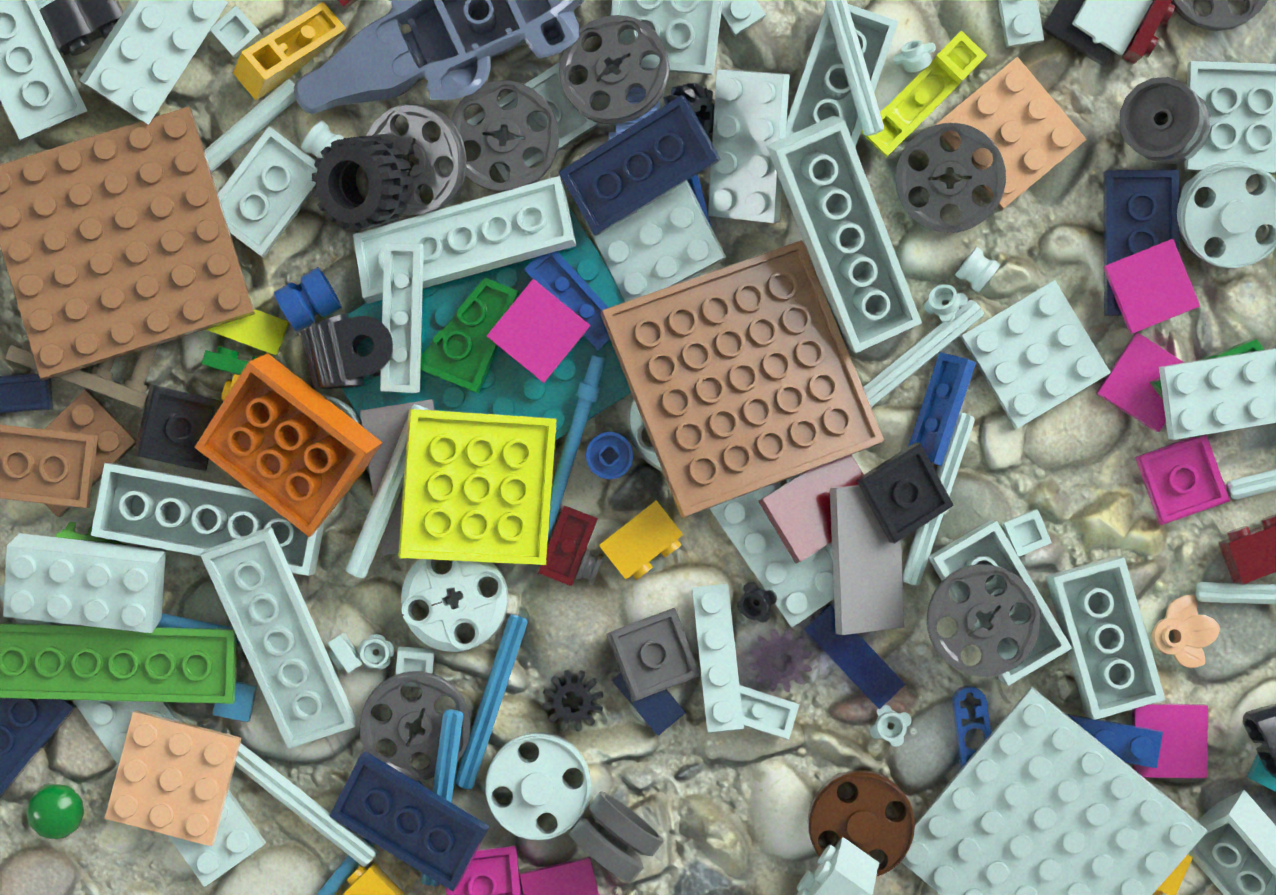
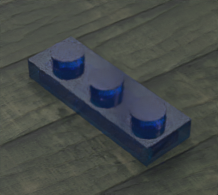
(855, 659)

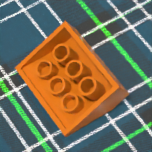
(287, 443)

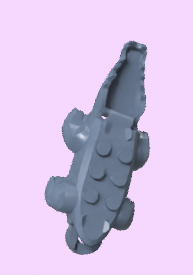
(446, 46)

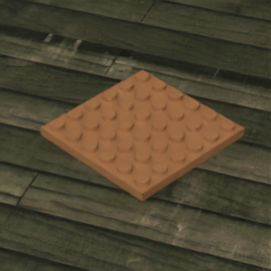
(118, 244)
(741, 378)

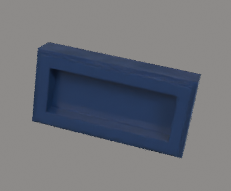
(25, 393)
(658, 709)

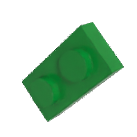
(225, 360)

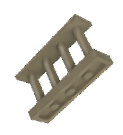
(100, 376)

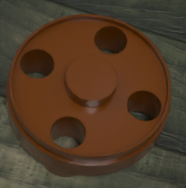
(863, 816)

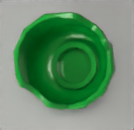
(55, 811)

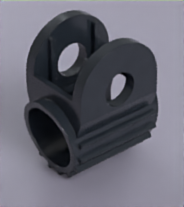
(334, 354)

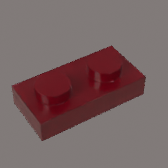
(1144, 40)
(568, 545)

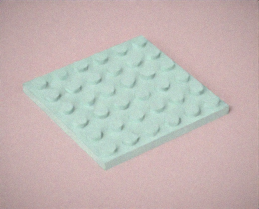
(1048, 816)

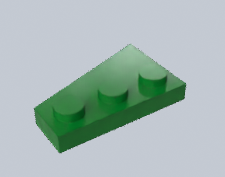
(462, 348)

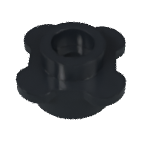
(750, 609)

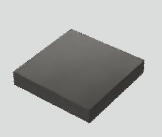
(653, 654)

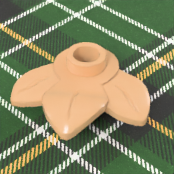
(1189, 630)

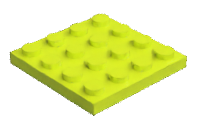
(477, 487)

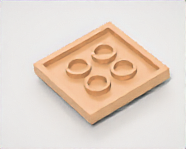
(1023, 125)
(173, 778)

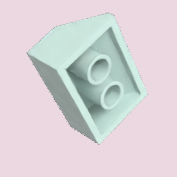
(1238, 847)

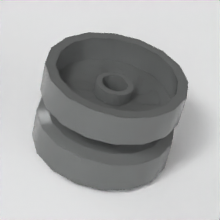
(1144, 125)
(616, 837)

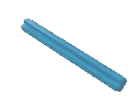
(491, 701)
(446, 763)

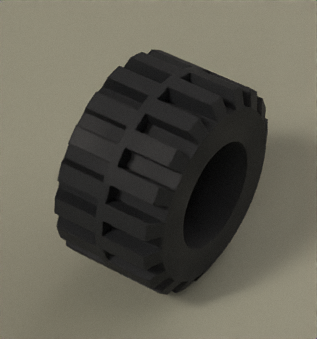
(338, 187)

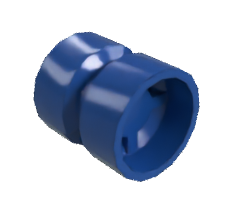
(307, 300)
(609, 455)

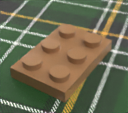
(91, 417)
(46, 466)

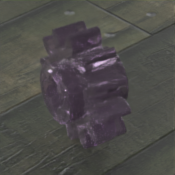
(768, 652)

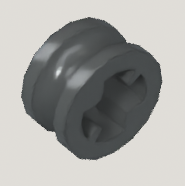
(589, 566)

